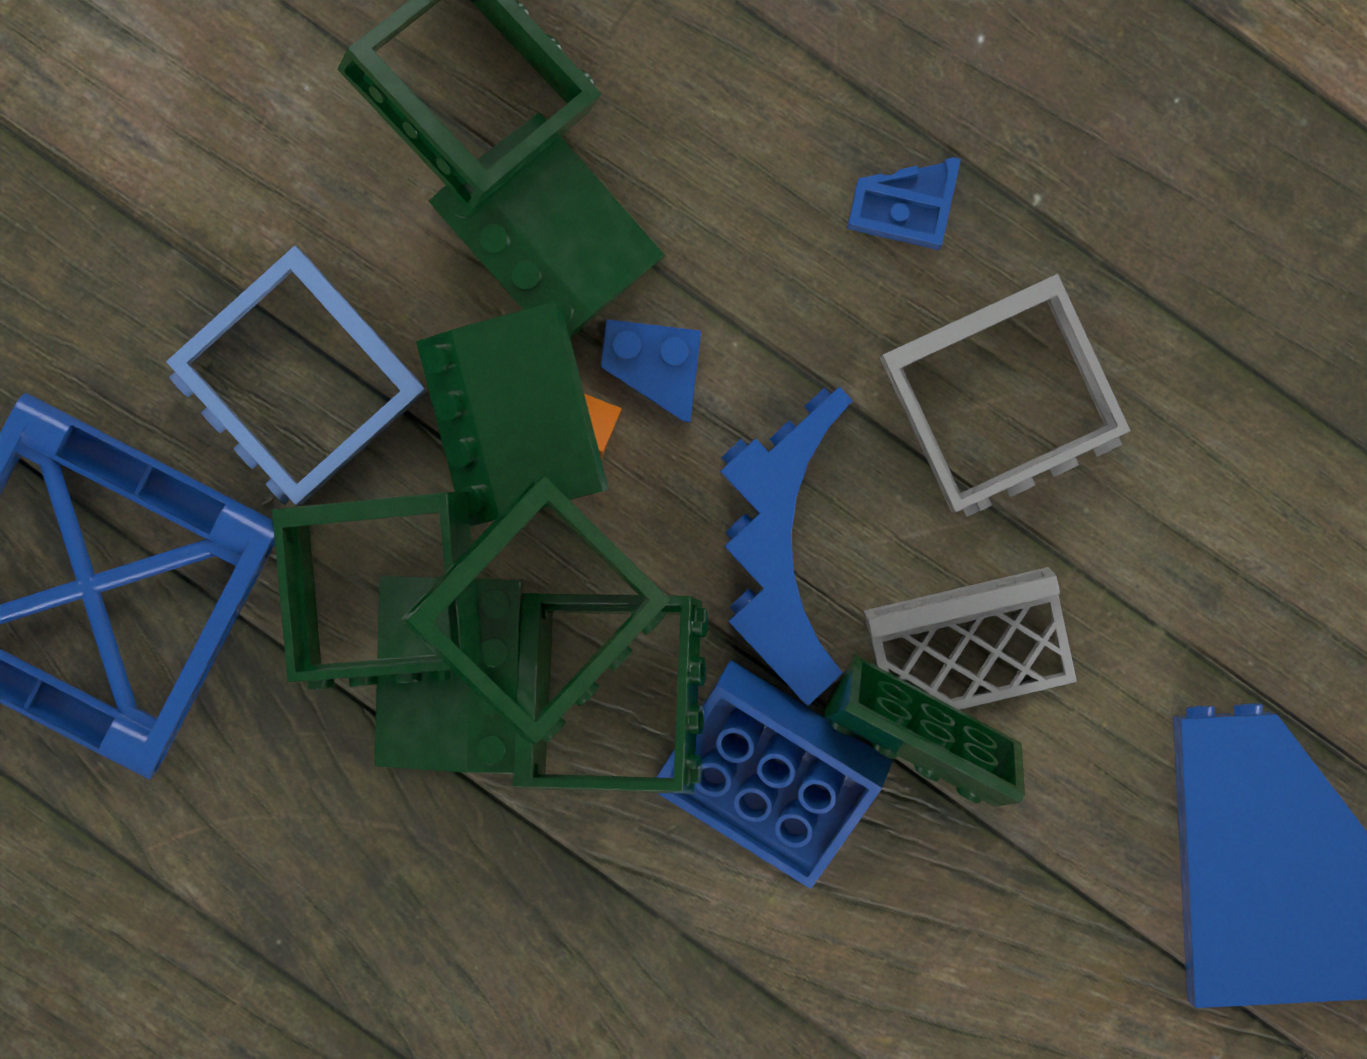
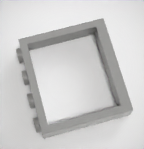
(1057, 460)

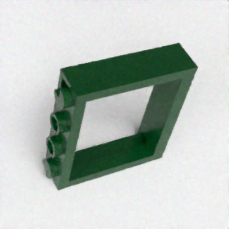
(429, 136)
(478, 556)
(299, 598)
(534, 688)

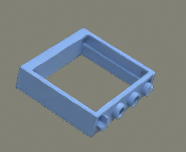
(223, 418)

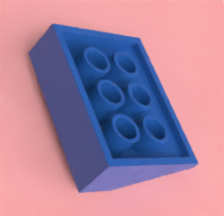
(778, 775)

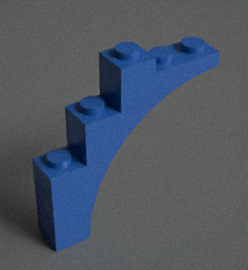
(770, 482)

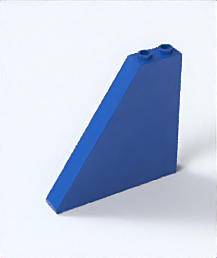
(1265, 866)

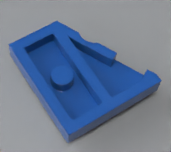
(907, 204)
(654, 362)

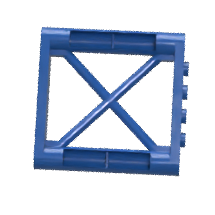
(230, 532)

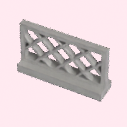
(974, 604)

